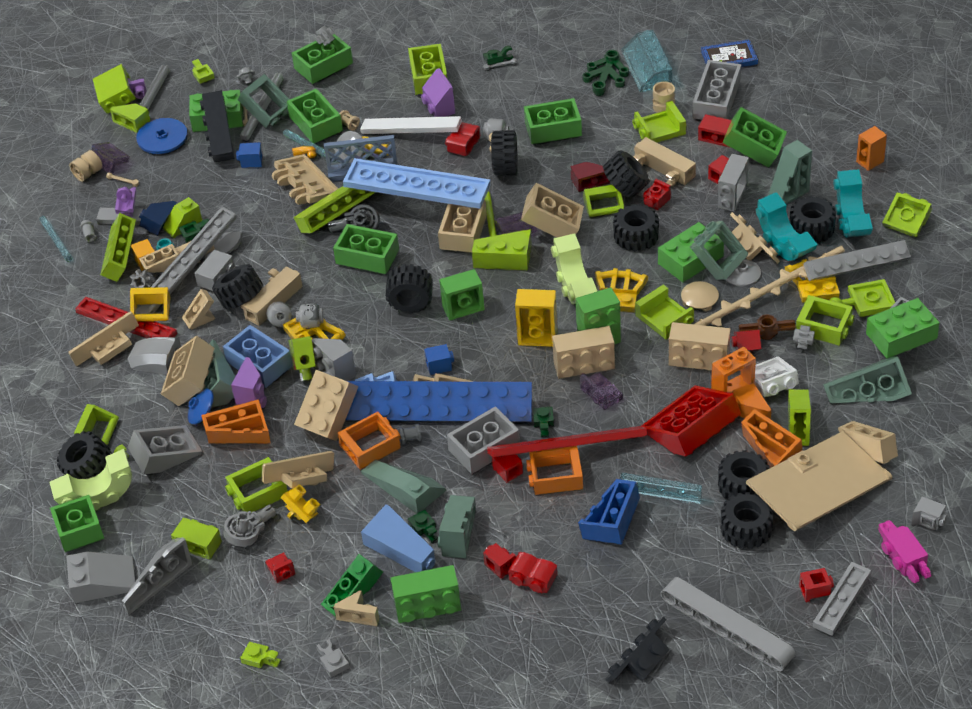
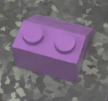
(438, 95)
(248, 385)

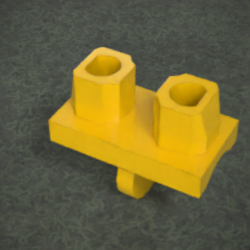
(299, 506)

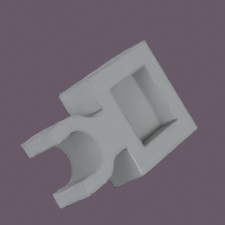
(332, 661)

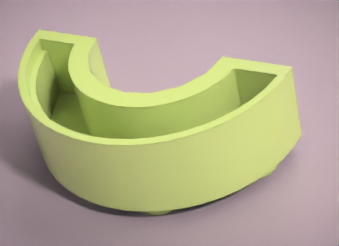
(570, 268)
(102, 488)

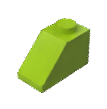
(130, 116)
(182, 214)

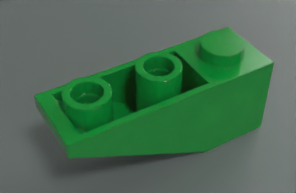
(358, 577)

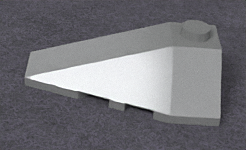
(162, 569)

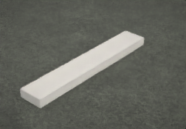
(411, 125)

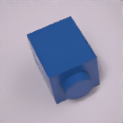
(250, 155)
(438, 359)

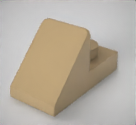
(198, 311)
(352, 610)

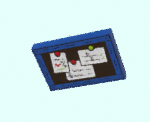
(733, 52)

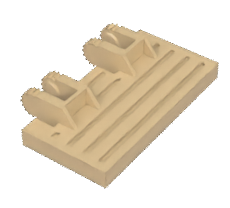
(306, 178)

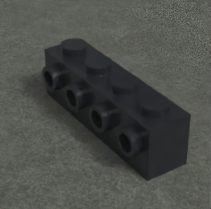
(217, 125)

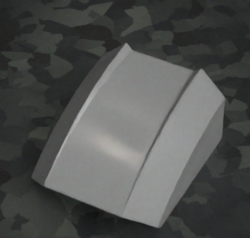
(153, 354)

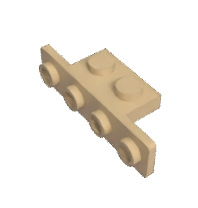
(749, 241)
(106, 342)
(299, 470)

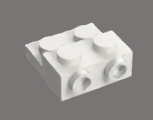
(775, 376)

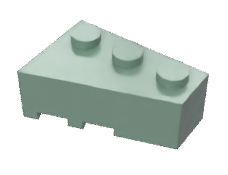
(793, 172)
(457, 526)

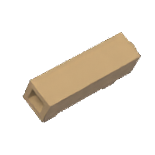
(665, 161)
(279, 289)

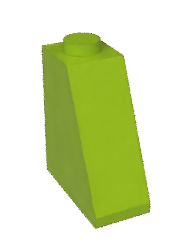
(799, 414)

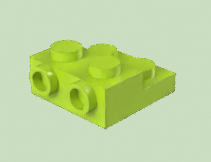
(907, 214)

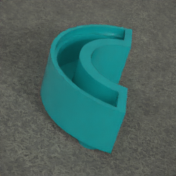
(850, 204)
(779, 231)

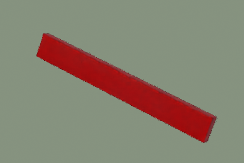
(566, 441)

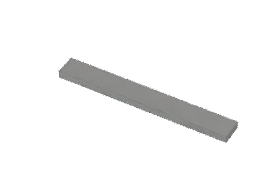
(191, 255)

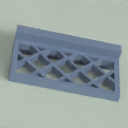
(339, 171)

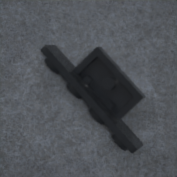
(644, 654)

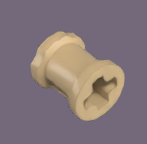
(350, 121)

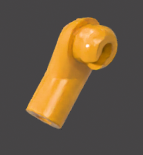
(309, 150)

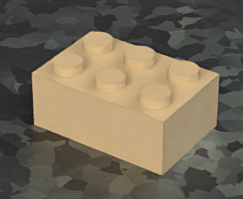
(551, 212)
(461, 227)
(697, 345)
(583, 352)
(188, 371)
(326, 405)

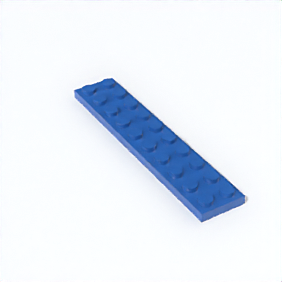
(440, 400)

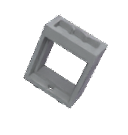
(733, 182)

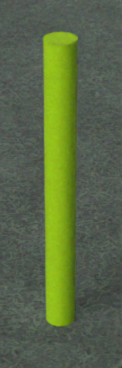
(490, 216)

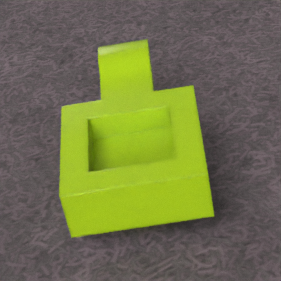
(202, 73)
(258, 654)

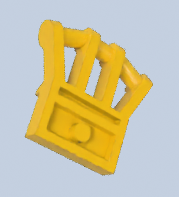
(822, 288)
(626, 296)
(295, 331)

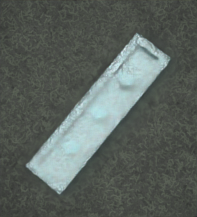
(666, 488)

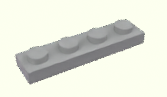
(841, 598)

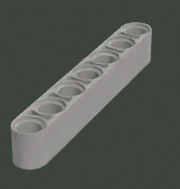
(728, 624)

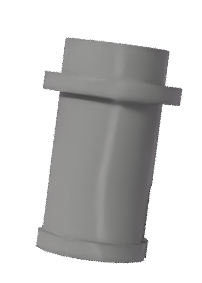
(87, 229)

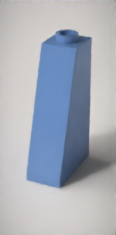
(398, 541)

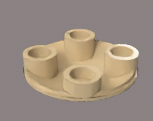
(699, 295)

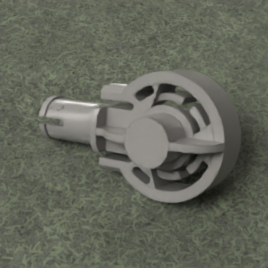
(247, 526)

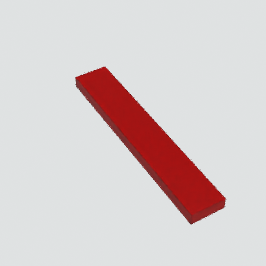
(108, 314)

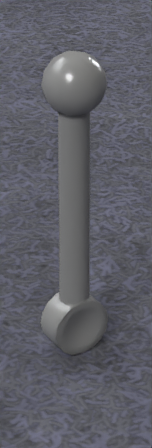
(487, 67)

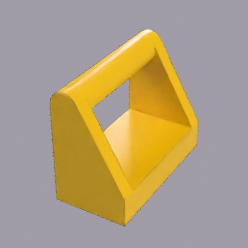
(142, 296)

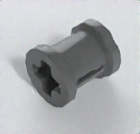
(410, 434)

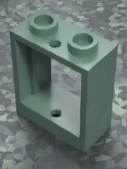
(273, 92)
(737, 251)

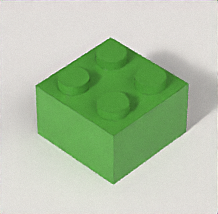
(461, 294)
(77, 523)

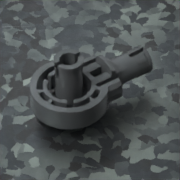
(357, 219)

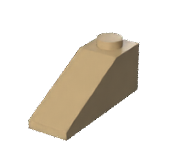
(875, 442)

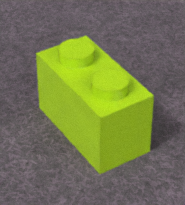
(200, 538)

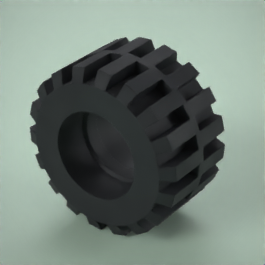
(504, 152)
(626, 174)
(813, 216)
(636, 227)
(237, 286)
(409, 288)
(83, 456)
(736, 466)
(746, 533)

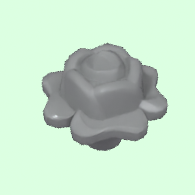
(246, 74)

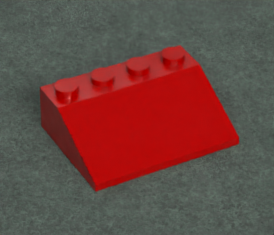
(692, 419)

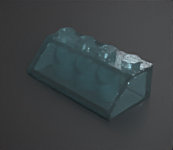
(647, 60)

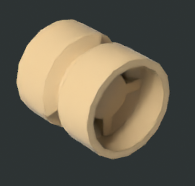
(662, 93)
(86, 165)

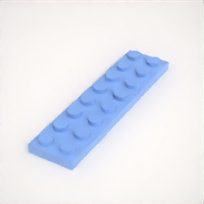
(417, 183)

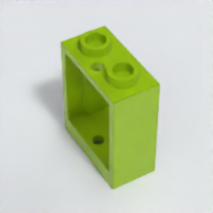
(826, 307)
(259, 499)

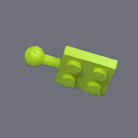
(868, 297)

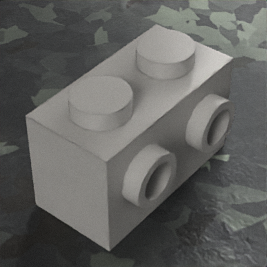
(213, 268)

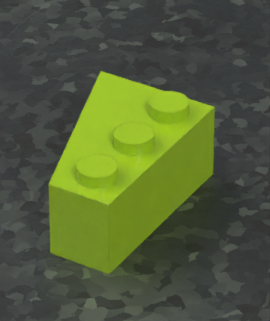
(503, 251)

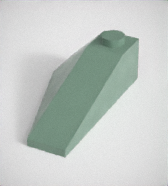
(219, 378)
(875, 382)
(404, 485)

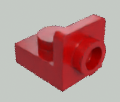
(280, 567)

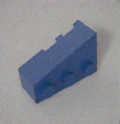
(613, 514)

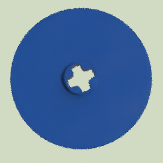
(161, 135)

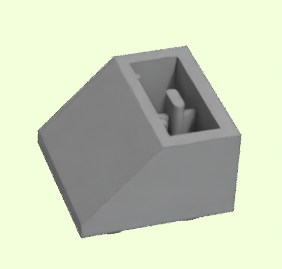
(334, 358)

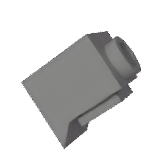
(929, 514)

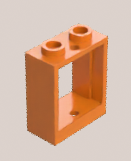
(724, 367)
(366, 426)
(555, 457)

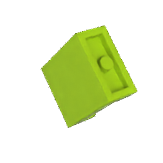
(113, 88)
(661, 125)
(660, 311)

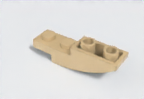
(163, 258)

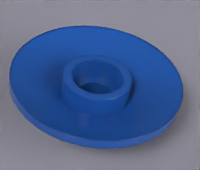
(200, 405)

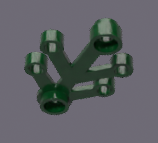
(611, 58)

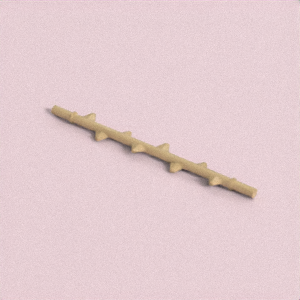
(774, 287)

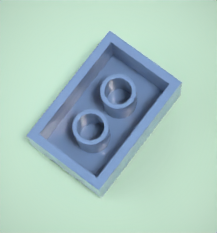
(266, 354)

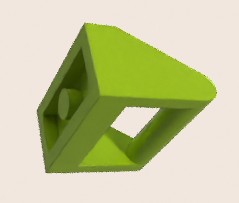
(601, 193)
(94, 413)

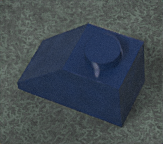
(155, 216)

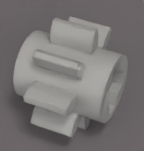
(324, 35)
(146, 278)
(803, 337)

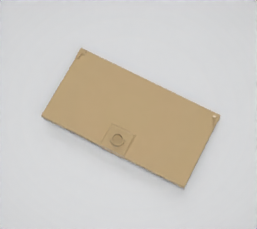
(818, 480)

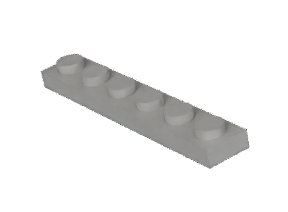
(856, 260)

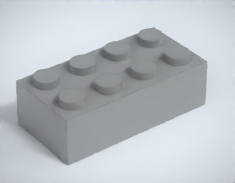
(716, 89)

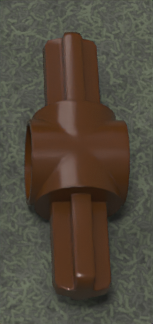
(768, 326)

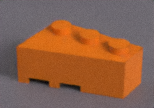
(237, 424)
(770, 439)

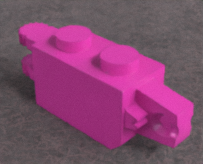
(904, 551)

